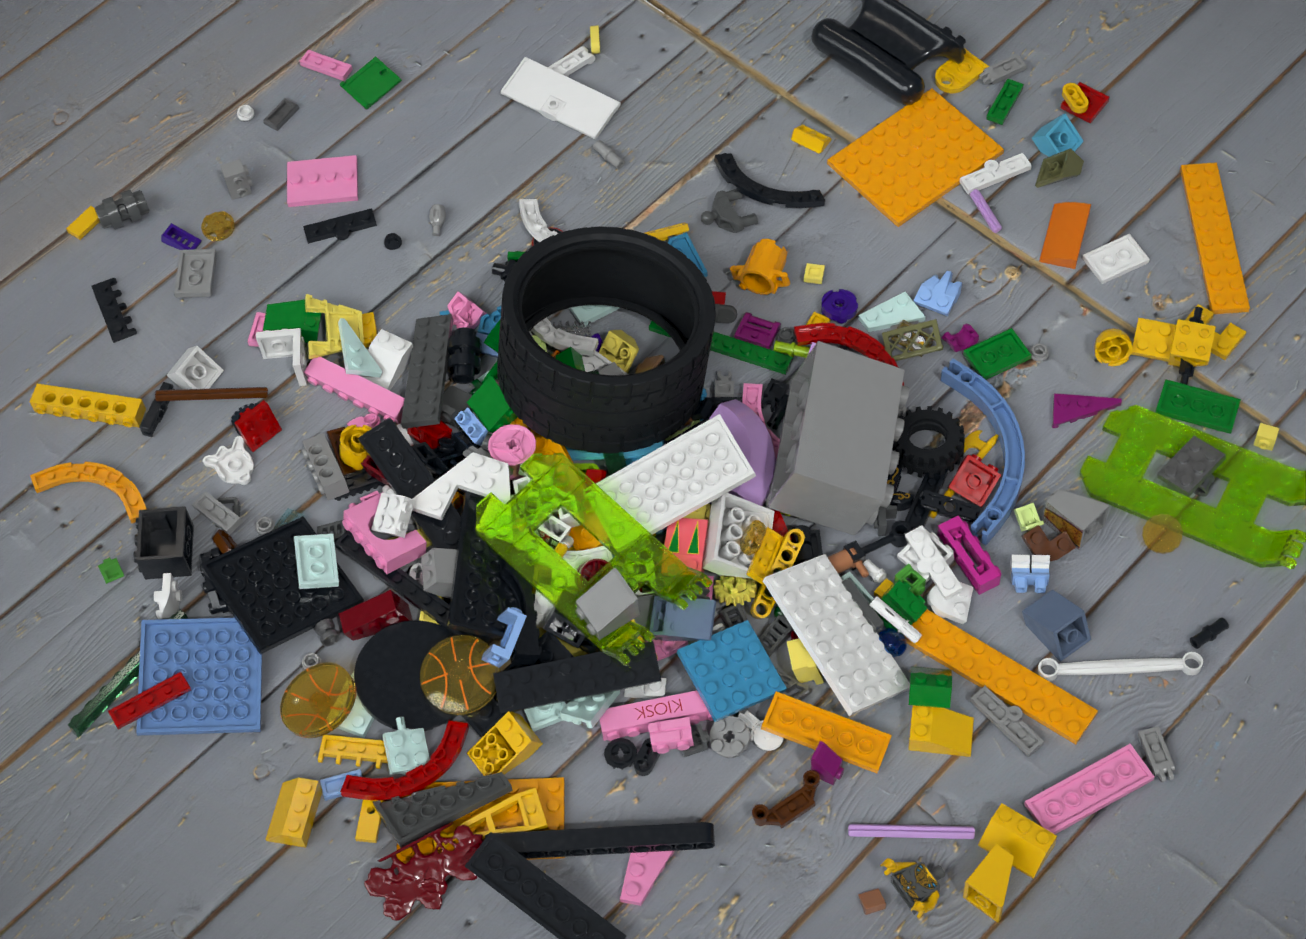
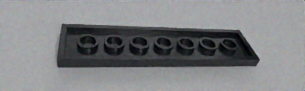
(408, 478)
(574, 679)
(537, 893)

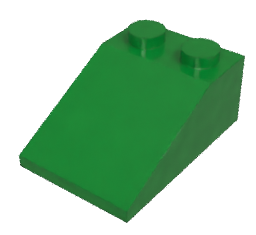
(292, 316)
(930, 687)

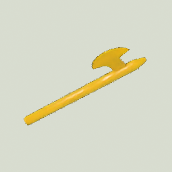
(973, 441)

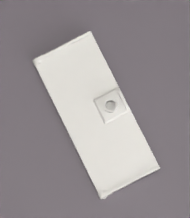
(560, 98)

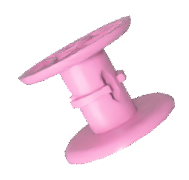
(513, 446)

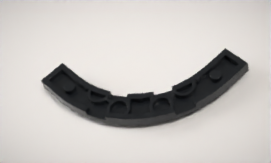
(792, 199)

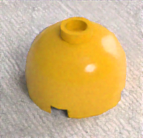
(1113, 347)

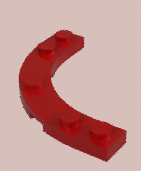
(844, 336)
(416, 779)

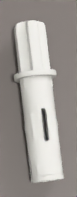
(895, 619)

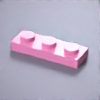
(326, 65)

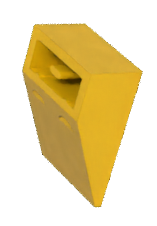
(504, 745)

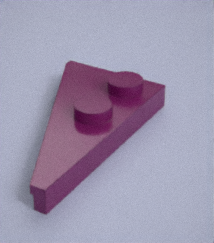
(1074, 407)

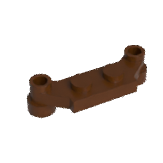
(792, 806)

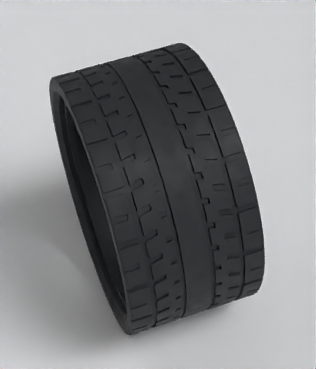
(612, 270)

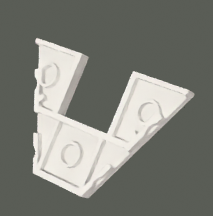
(473, 474)

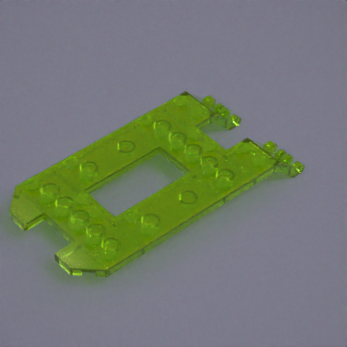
(1224, 528)
(637, 552)

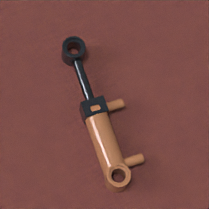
(854, 556)

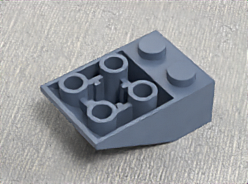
(674, 624)

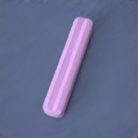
(985, 211)

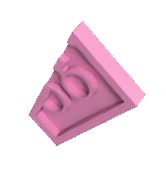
(641, 874)

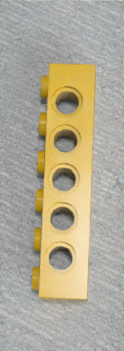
(87, 405)

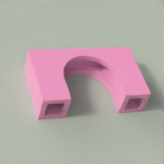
(386, 553)

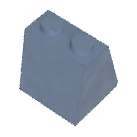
(1057, 624)

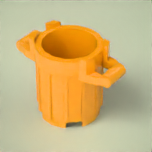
(763, 269)

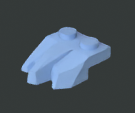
(938, 293)

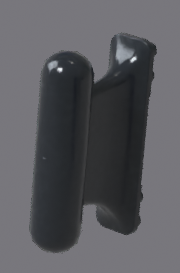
(887, 46)

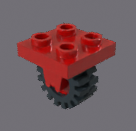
(255, 424)

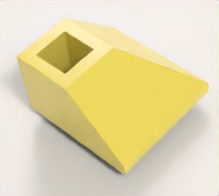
(619, 348)

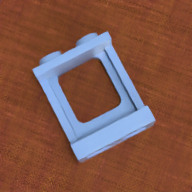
(501, 654)

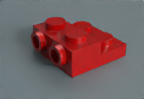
(974, 480)

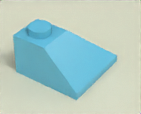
(1057, 136)

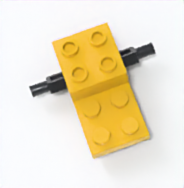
(1180, 344)

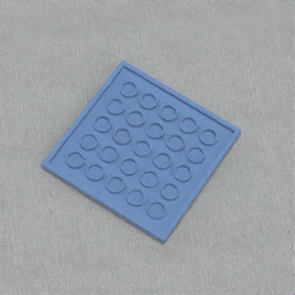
(217, 665)

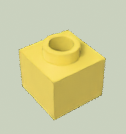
(1266, 437)

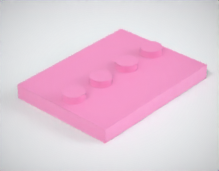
(322, 181)

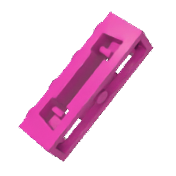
(987, 575)

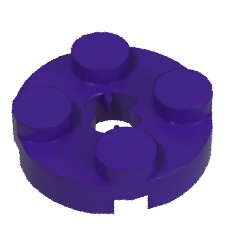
(837, 313)

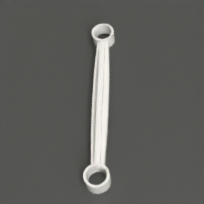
(1121, 666)

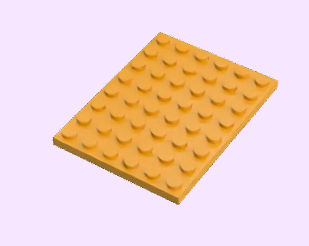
(914, 157)

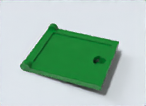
(368, 85)

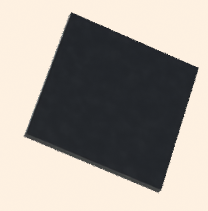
(263, 588)

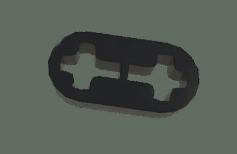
(642, 755)

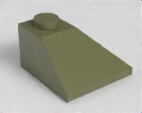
(1059, 168)

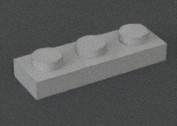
(217, 513)

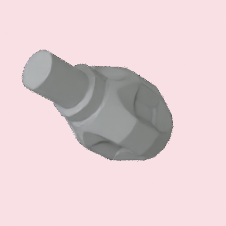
(437, 218)

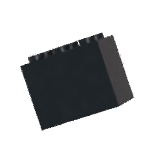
(164, 542)

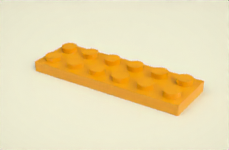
(811, 724)

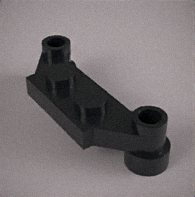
(217, 604)

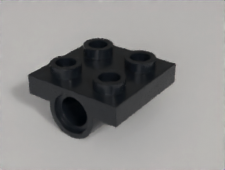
(811, 546)

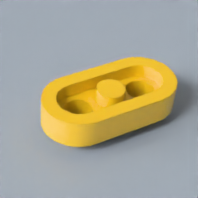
(1077, 101)

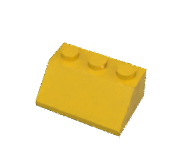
(295, 812)
(1024, 838)

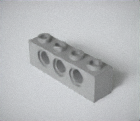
(325, 466)

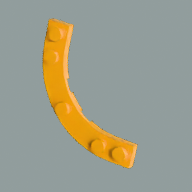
(93, 473)

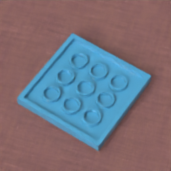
(731, 670)

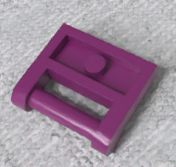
(755, 334)

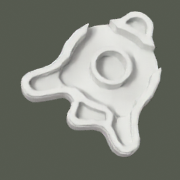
(232, 464)

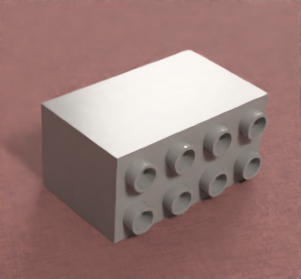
(839, 439)

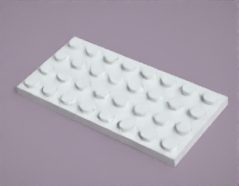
(680, 476)
(836, 634)

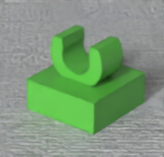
(111, 570)

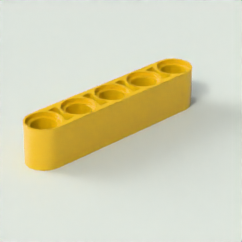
(793, 550)

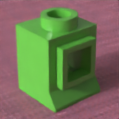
(918, 586)

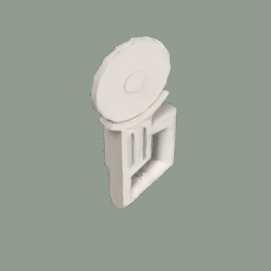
(763, 739)

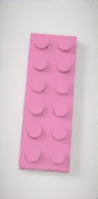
(1089, 790)

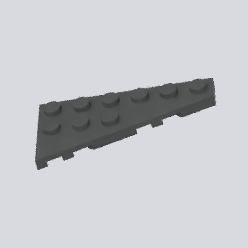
(435, 807)

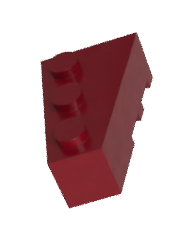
(374, 615)

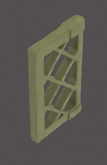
(916, 327)

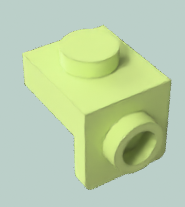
(1027, 517)

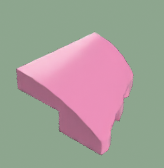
(465, 311)

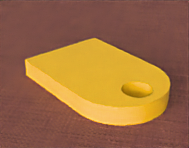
(959, 75)

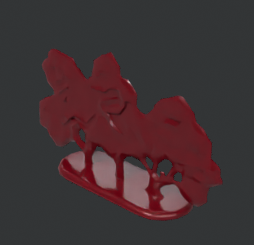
(423, 875)

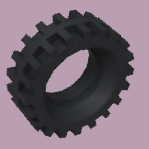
(930, 460)

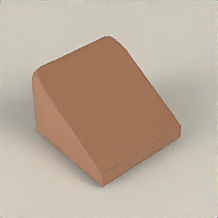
(872, 901)

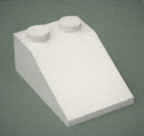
(392, 357)

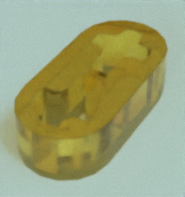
(756, 539)

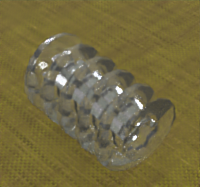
(581, 330)

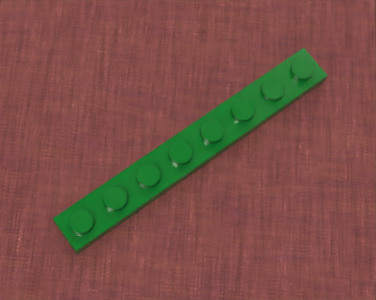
(743, 351)

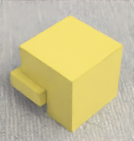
(802, 663)

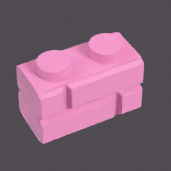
(671, 735)

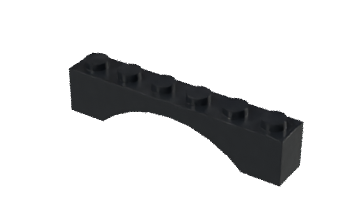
(527, 646)

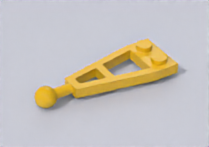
(530, 809)

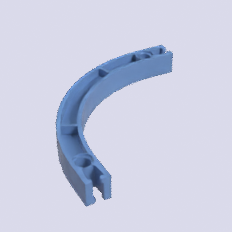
(1010, 437)

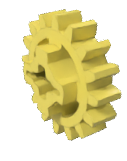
(735, 590)

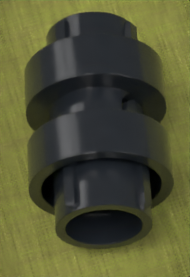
(464, 353)

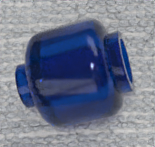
(893, 641)

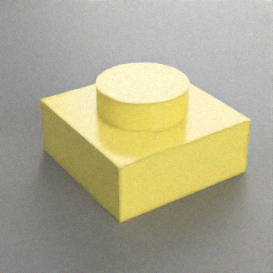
(814, 273)

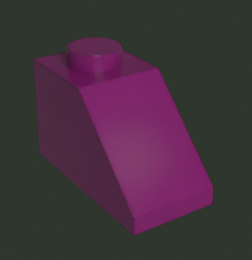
(827, 764)

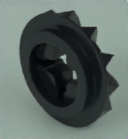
(628, 749)

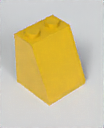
(989, 882)

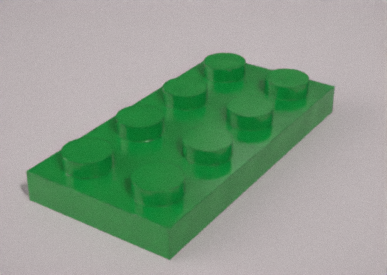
(1198, 406)

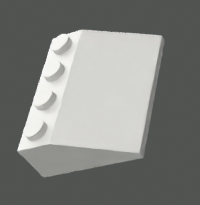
(725, 530)

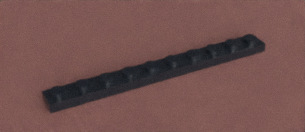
(402, 584)

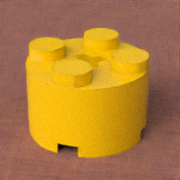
(350, 449)

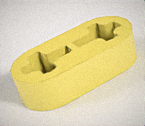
(595, 39)

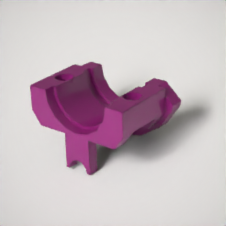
(963, 339)

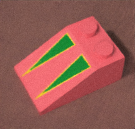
(688, 541)

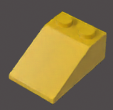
(940, 731)

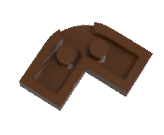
(1040, 545)

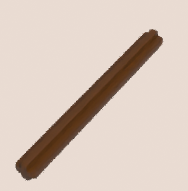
(210, 394)

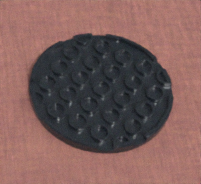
(390, 675)

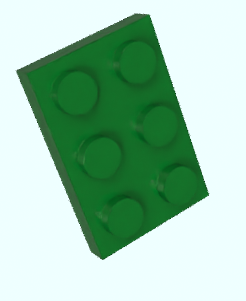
(997, 354)

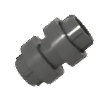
(135, 205)

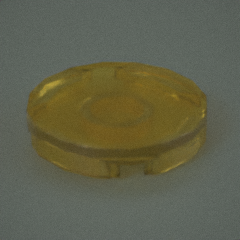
(1162, 534)

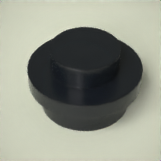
(392, 241)

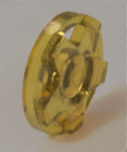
(217, 225)

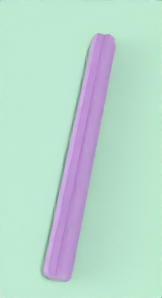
(911, 831)

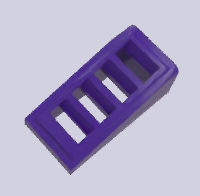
(167, 238)

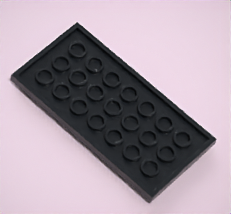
(477, 587)

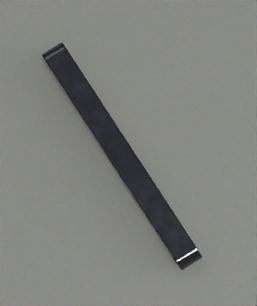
(611, 840)

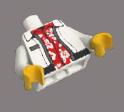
(556, 535)

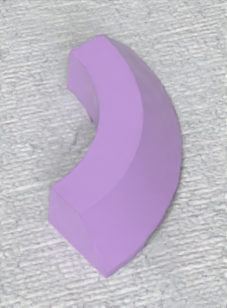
(756, 446)

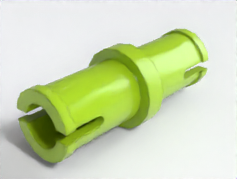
(791, 349)

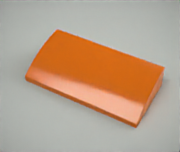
(1065, 234)

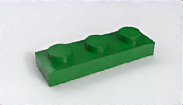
(1004, 101)

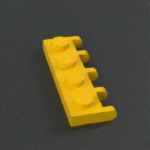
(352, 748)

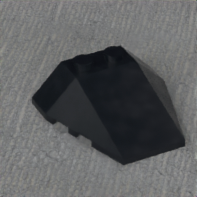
(440, 462)

